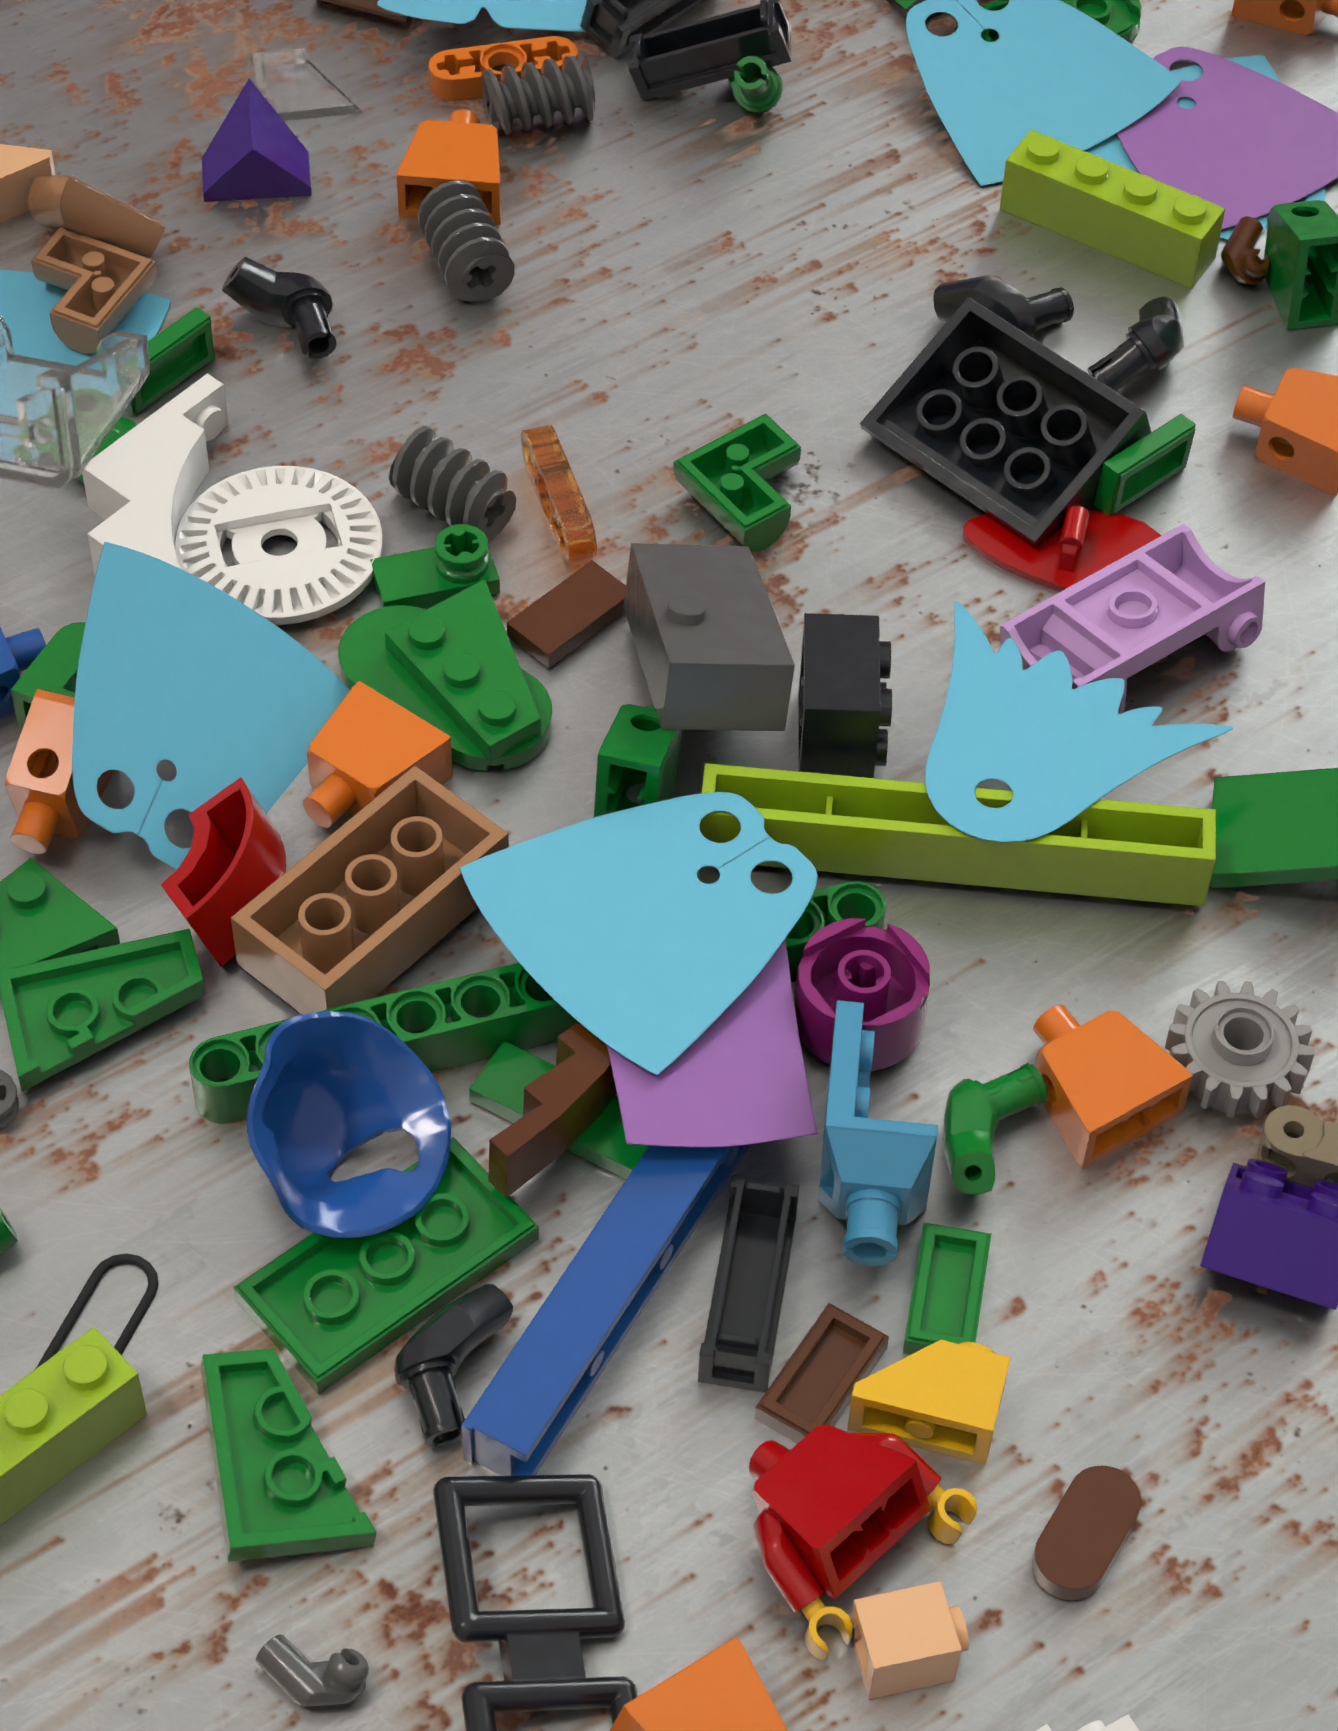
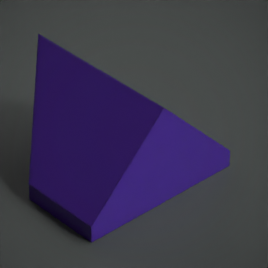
(254, 154)

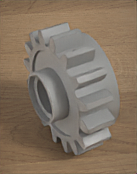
(1240, 1049)

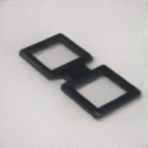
(537, 1646)

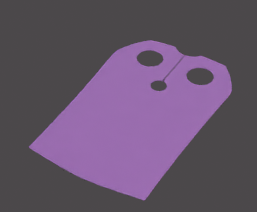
(733, 1083)

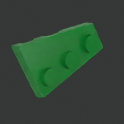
(469, 669)
(46, 919)
(94, 998)
(270, 1467)

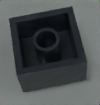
(843, 695)

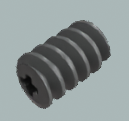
(538, 94)
(465, 242)
(451, 483)

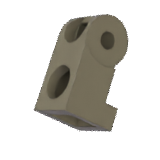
(1300, 1145)

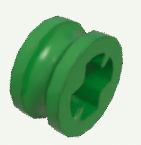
(464, 566)

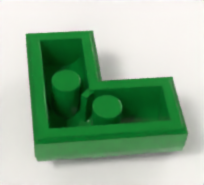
(732, 477)

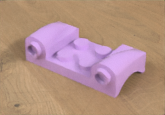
(1141, 612)

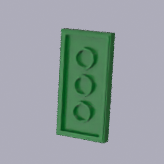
(349, 1298)

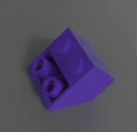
(1277, 1233)

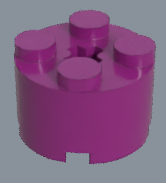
(868, 967)

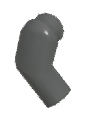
(314, 1682)

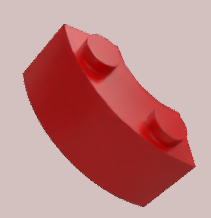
(228, 865)

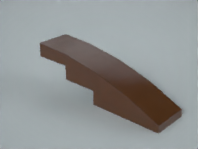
(554, 1110)

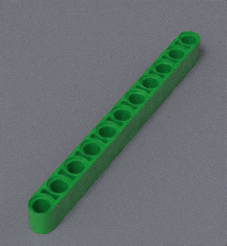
(449, 1010)

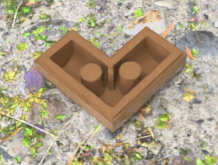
(93, 213)
(99, 284)

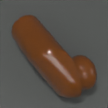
(1241, 256)

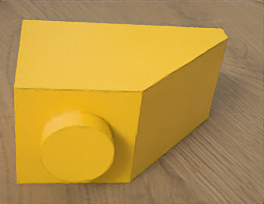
(935, 1399)

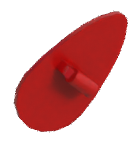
(1070, 555)

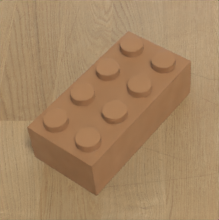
(366, 897)

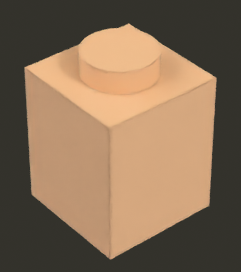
(907, 1639)

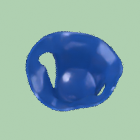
(322, 1095)

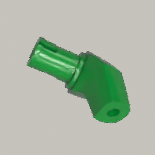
(756, 85)
(974, 1115)

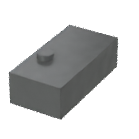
(707, 638)

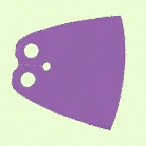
(1242, 141)

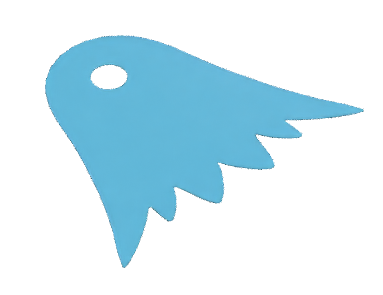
(1039, 737)

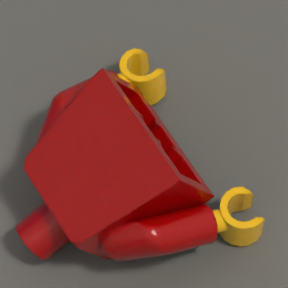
(837, 1510)

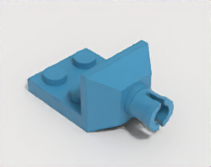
(870, 1168)

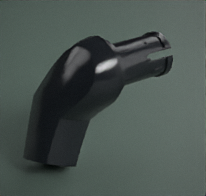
(1005, 301)
(285, 302)
(1148, 345)
(438, 1350)

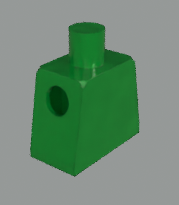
(1302, 247)
(636, 754)

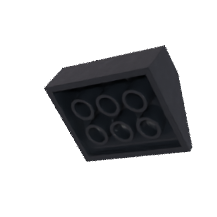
(1005, 422)

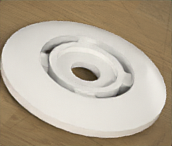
(292, 504)

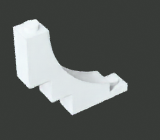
(153, 473)

